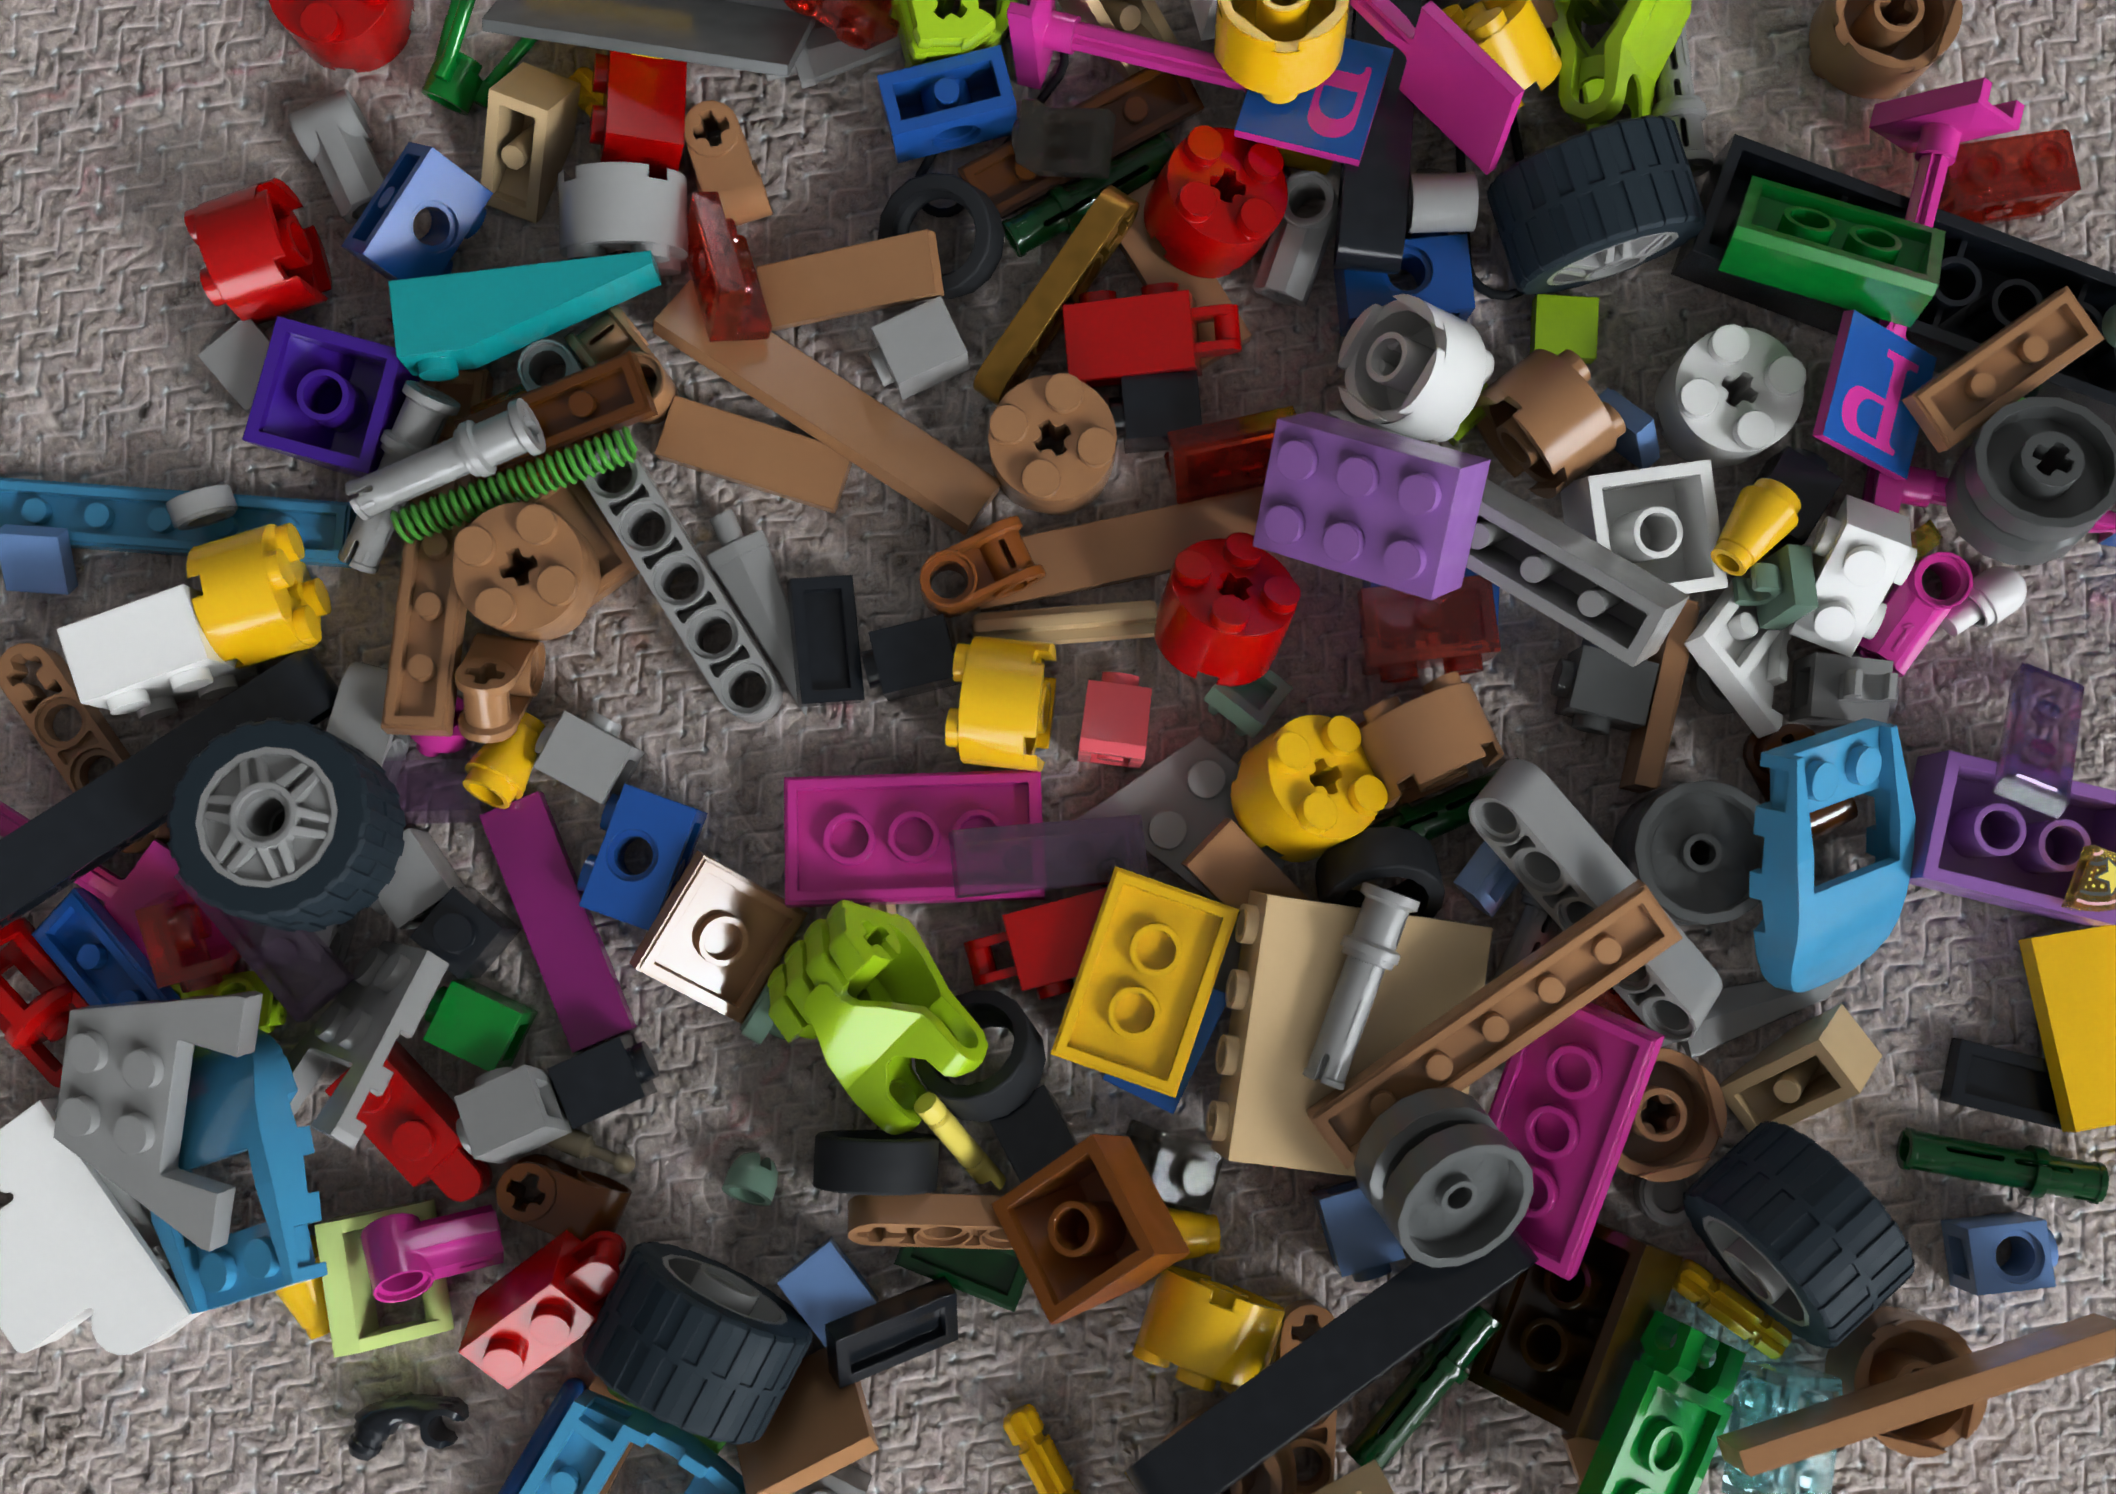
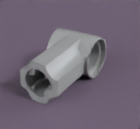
(338, 143)
(1442, 201)
(1298, 243)

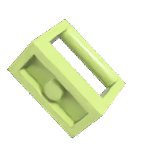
(349, 1291)

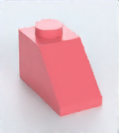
(1115, 721)

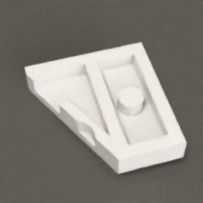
(1742, 659)

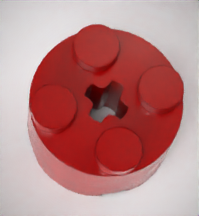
(347, 32)
(1216, 201)
(259, 252)
(1225, 610)

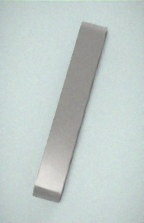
(668, 558)

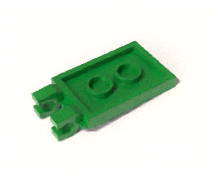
(1666, 1414)

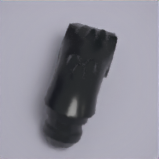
(384, 1417)

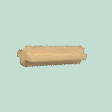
(1071, 623)

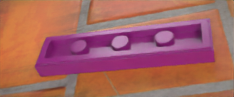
(556, 926)

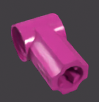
(1915, 615)
(411, 1253)

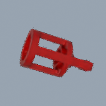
(45, 1016)

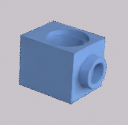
(1355, 1233)
(1972, 1249)
(826, 1287)

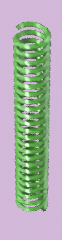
(416, 515)

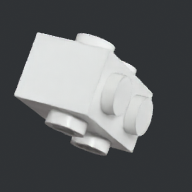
(1853, 569)

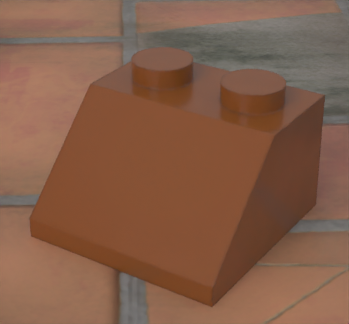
(1089, 1227)

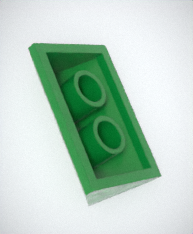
(1835, 252)

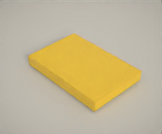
(1144, 982)
(2075, 1012)

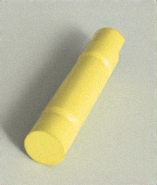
(958, 1140)

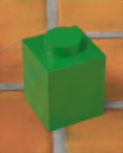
(477, 1024)

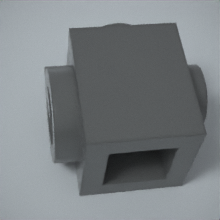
(1602, 690)

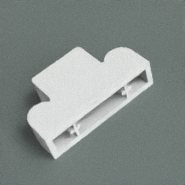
(77, 1248)

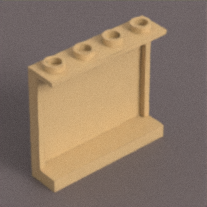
(1279, 1005)

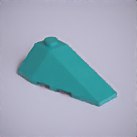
(486, 314)

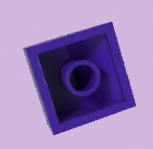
(326, 397)

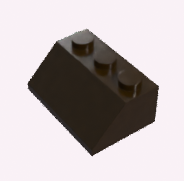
(1576, 1340)

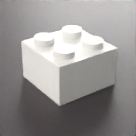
(1655, 519)
(147, 657)

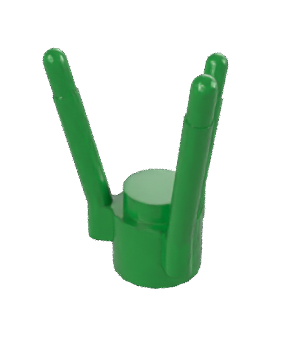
(455, 76)

